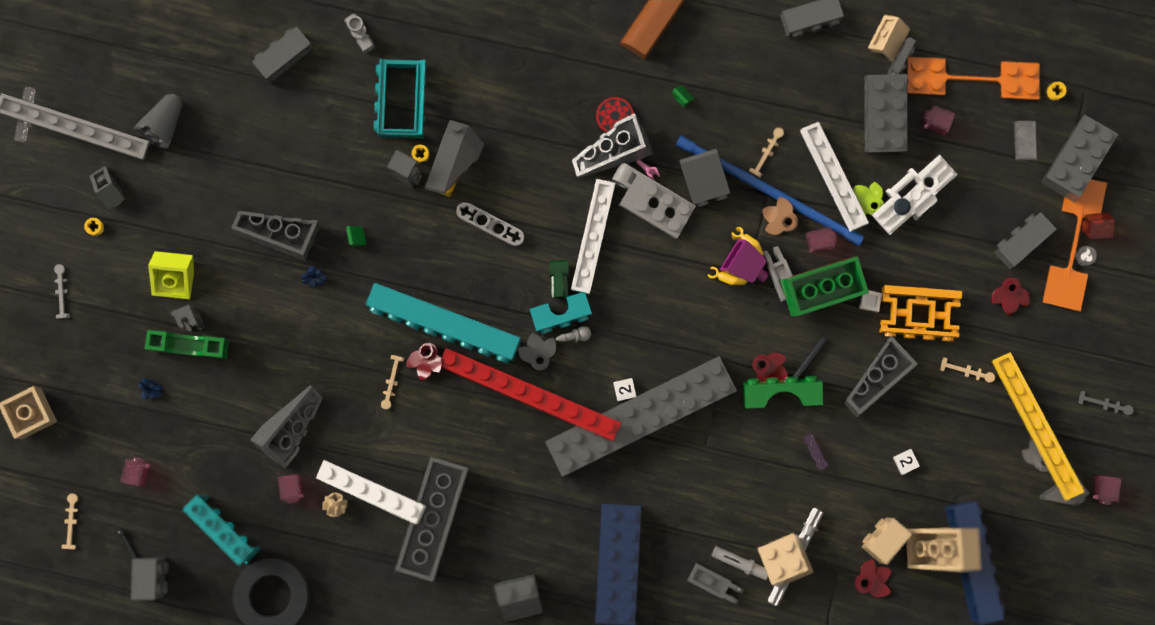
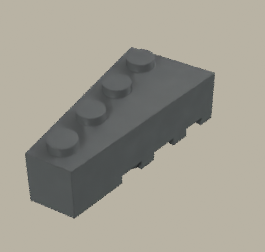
(283, 234)
(883, 374)

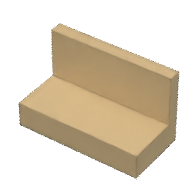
(889, 37)

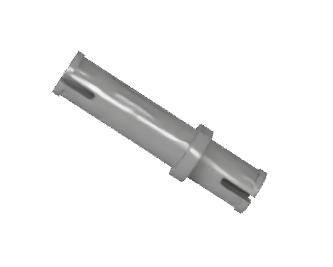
(744, 564)

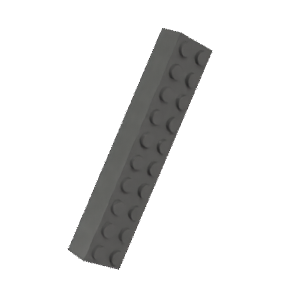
(644, 415)

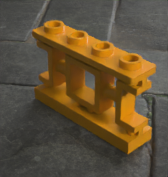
(920, 297)

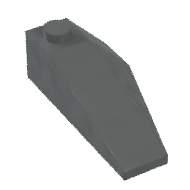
(621, 144)
(456, 153)
(284, 431)

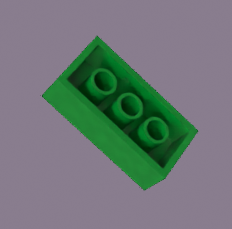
(824, 286)

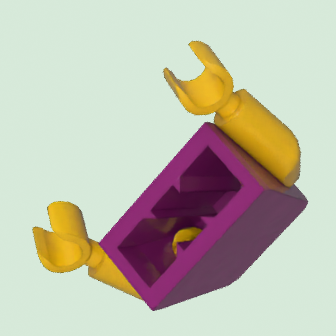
(743, 262)

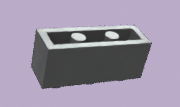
(811, 17)
(282, 54)
(405, 169)
(1024, 240)

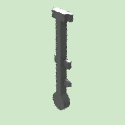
(1127, 410)

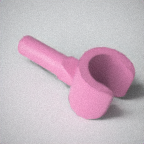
(649, 170)

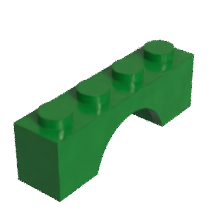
(186, 344)
(757, 392)

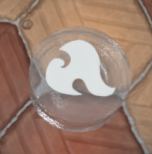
(1086, 255)

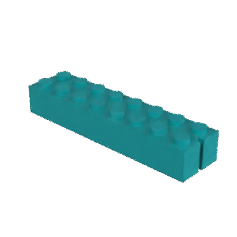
(443, 322)

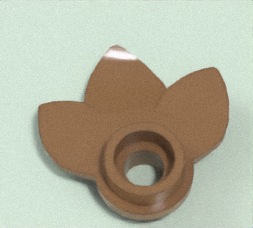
(777, 215)

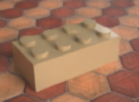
(943, 549)

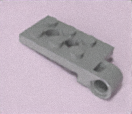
(637, 200)

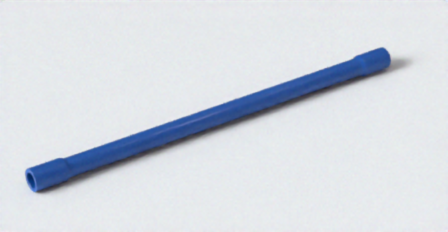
(852, 236)

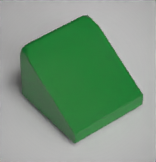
(682, 96)
(356, 236)

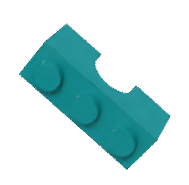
(545, 320)

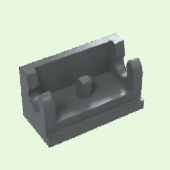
(188, 315)

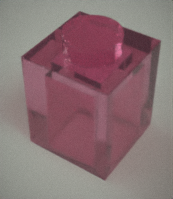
(938, 120)
(821, 239)
(135, 472)
(290, 488)
(1107, 489)

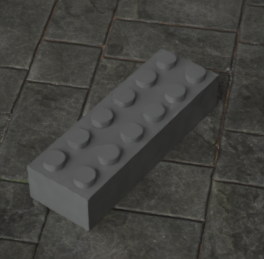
(427, 540)

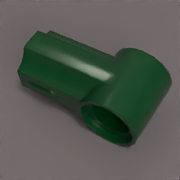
(558, 273)

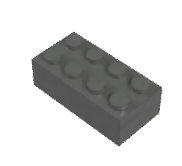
(885, 113)
(1079, 158)

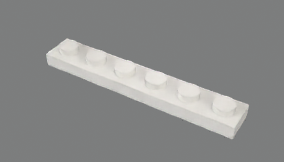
(834, 177)
(593, 236)
(371, 492)

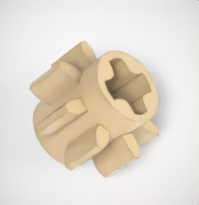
(334, 504)

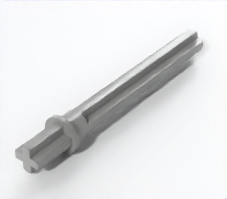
(805, 537)

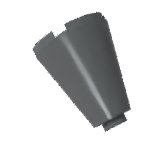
(161, 121)

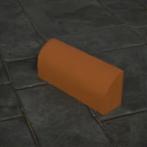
(650, 26)

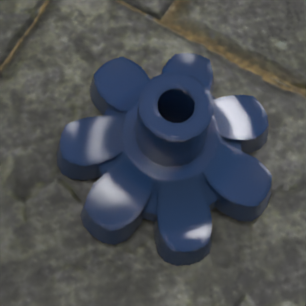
(313, 276)
(149, 389)

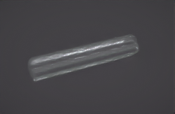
(22, 127)

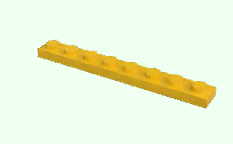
(1037, 426)

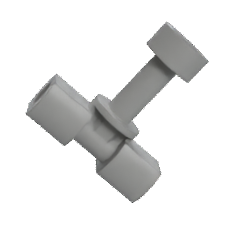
(359, 31)

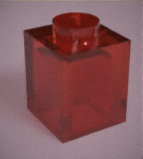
(1098, 225)

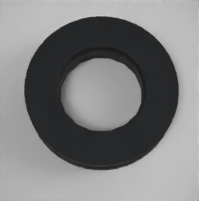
(277, 567)

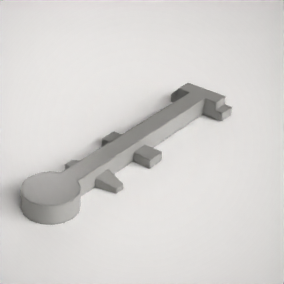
(60, 269)

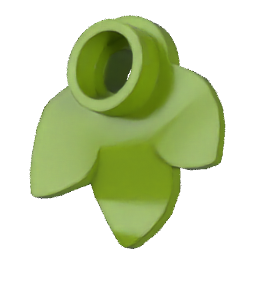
(867, 196)

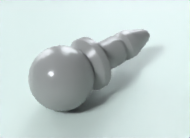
(582, 333)

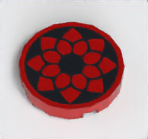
(611, 111)

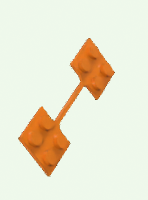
(1016, 78)
(1064, 285)

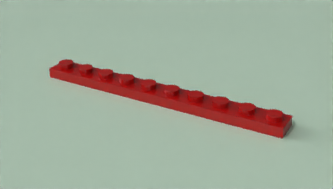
(530, 395)

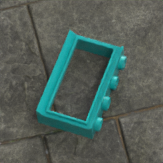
(380, 90)
(219, 530)

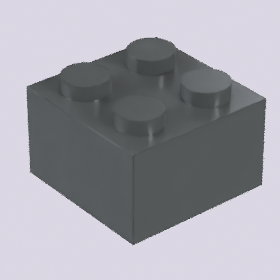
(149, 578)

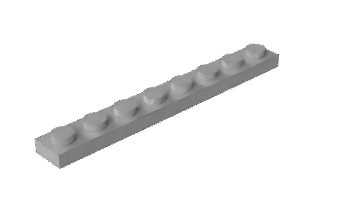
(73, 127)

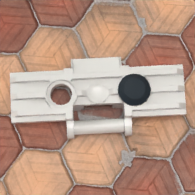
(918, 200)

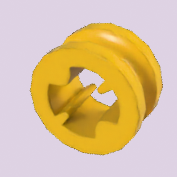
(1060, 87)
(426, 154)
(98, 231)

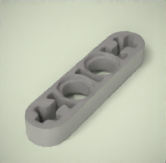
(491, 222)

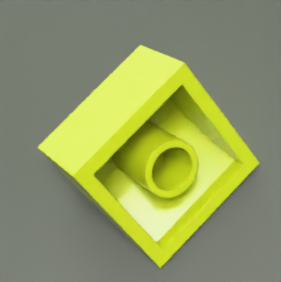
(171, 275)

